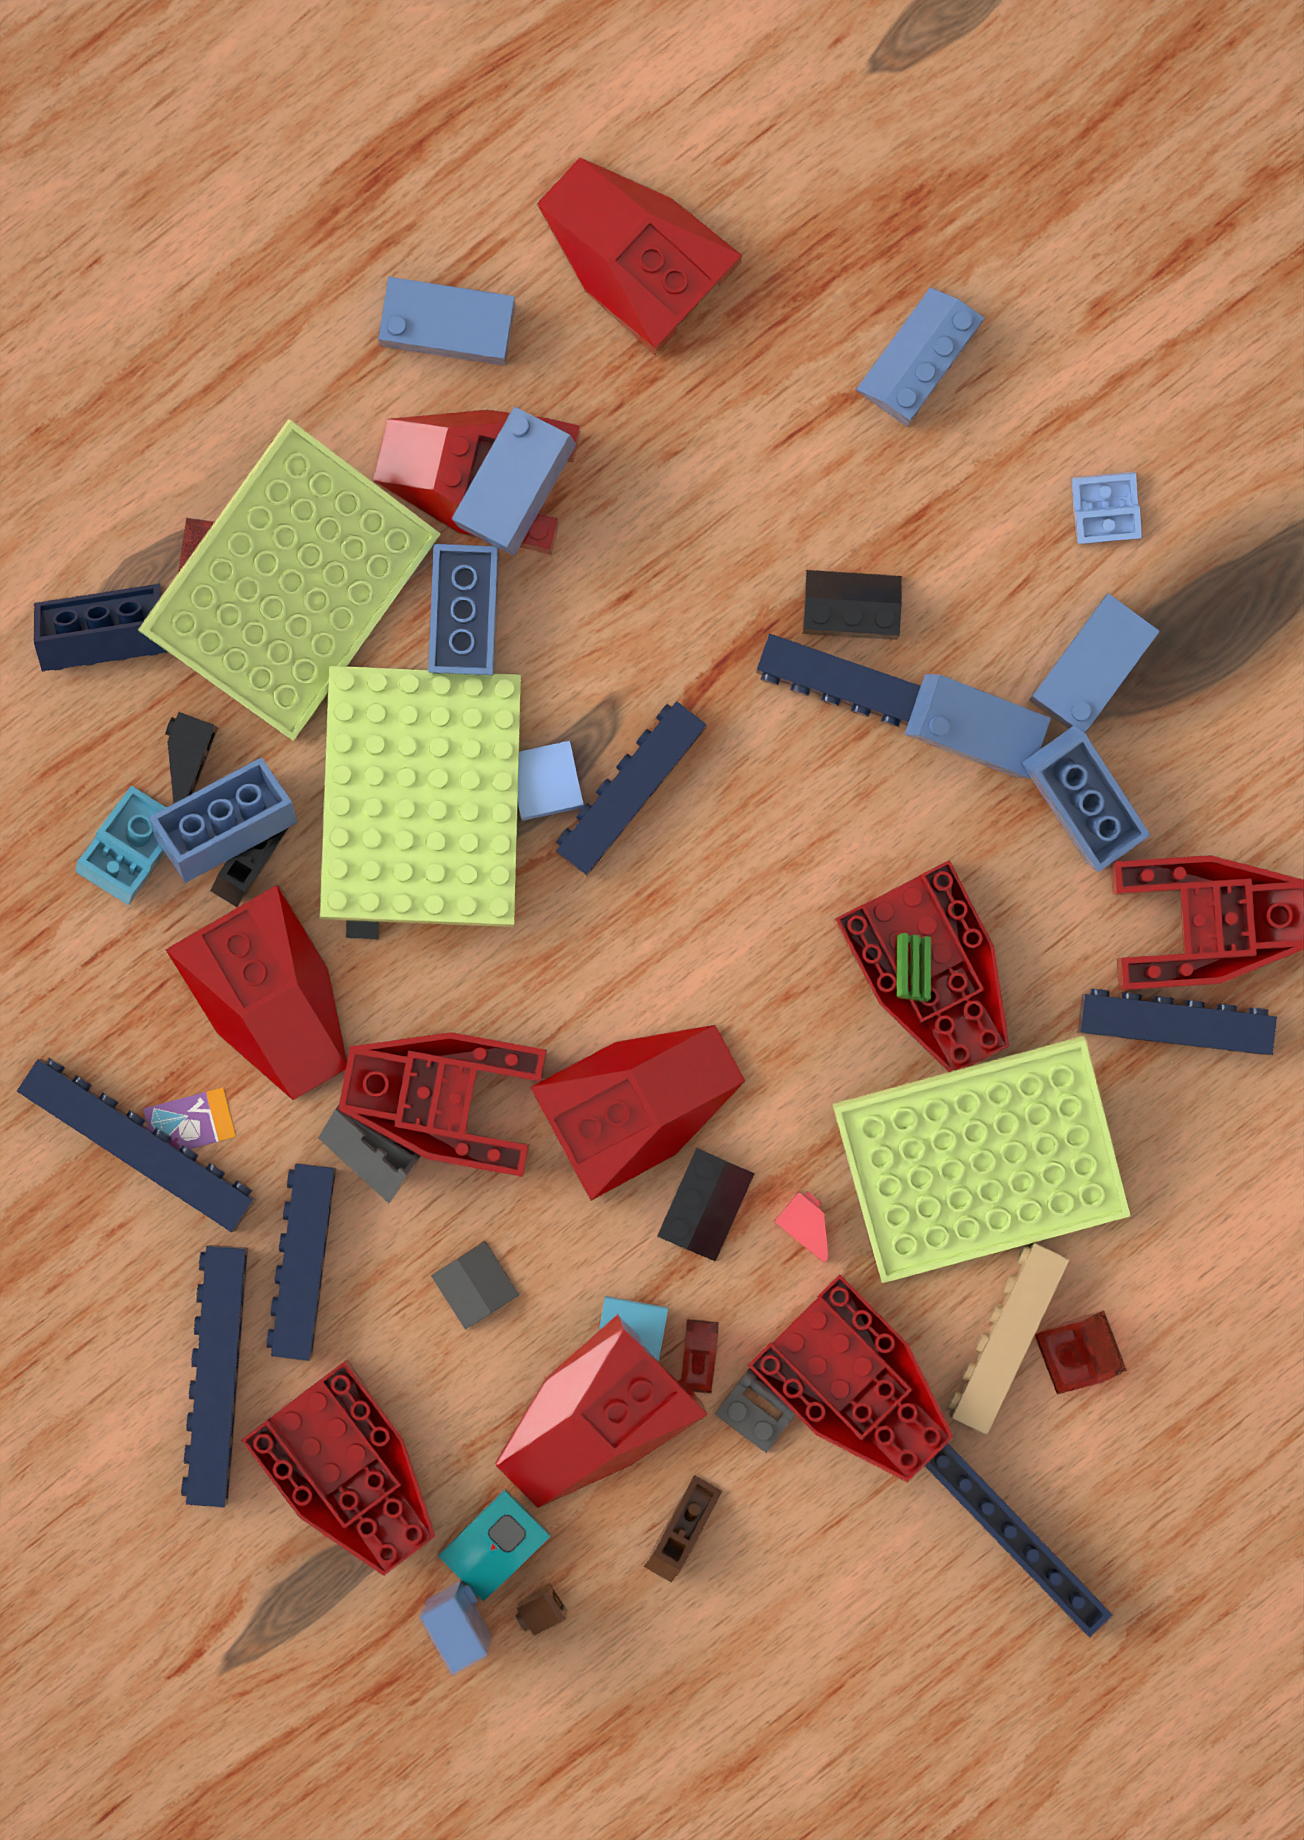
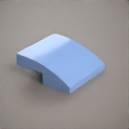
(1106, 507)
(547, 781)

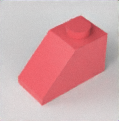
(805, 1223)

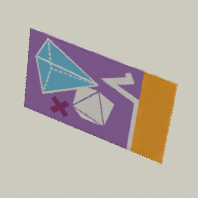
(193, 1119)

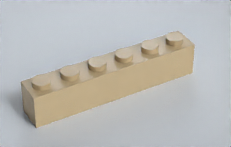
(1008, 1338)

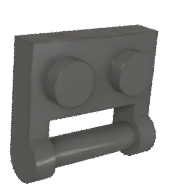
(751, 1419)

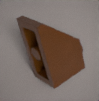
(541, 1610)

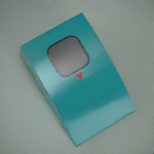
(494, 1544)

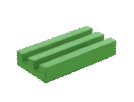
(918, 968)

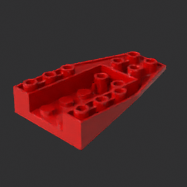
(635, 250)
(266, 992)
(966, 1008)
(637, 1102)
(855, 1383)
(596, 1416)
(345, 1470)

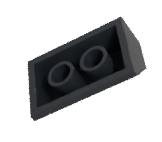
(852, 604)
(705, 1204)

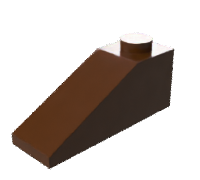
(683, 1529)

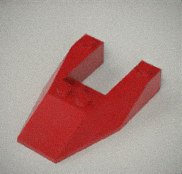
(438, 456)
(1230, 919)
(424, 1090)

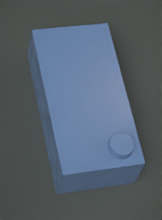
(447, 321)
(514, 481)
(463, 609)
(1094, 664)
(976, 725)
(1086, 798)
(223, 819)
(456, 1626)

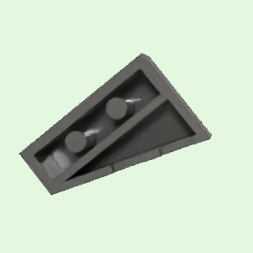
(369, 1154)

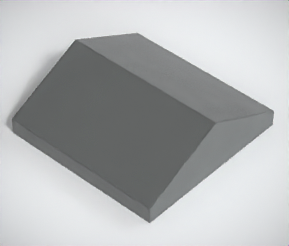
(475, 1285)

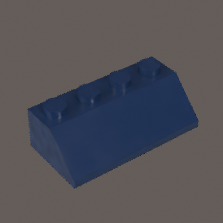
(94, 628)

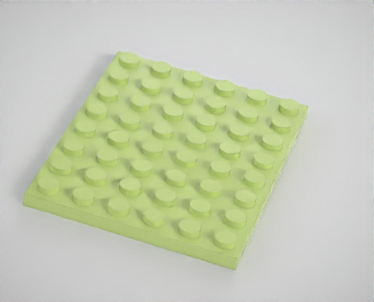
(289, 580)
(420, 797)
(982, 1159)

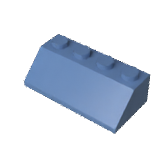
(920, 355)

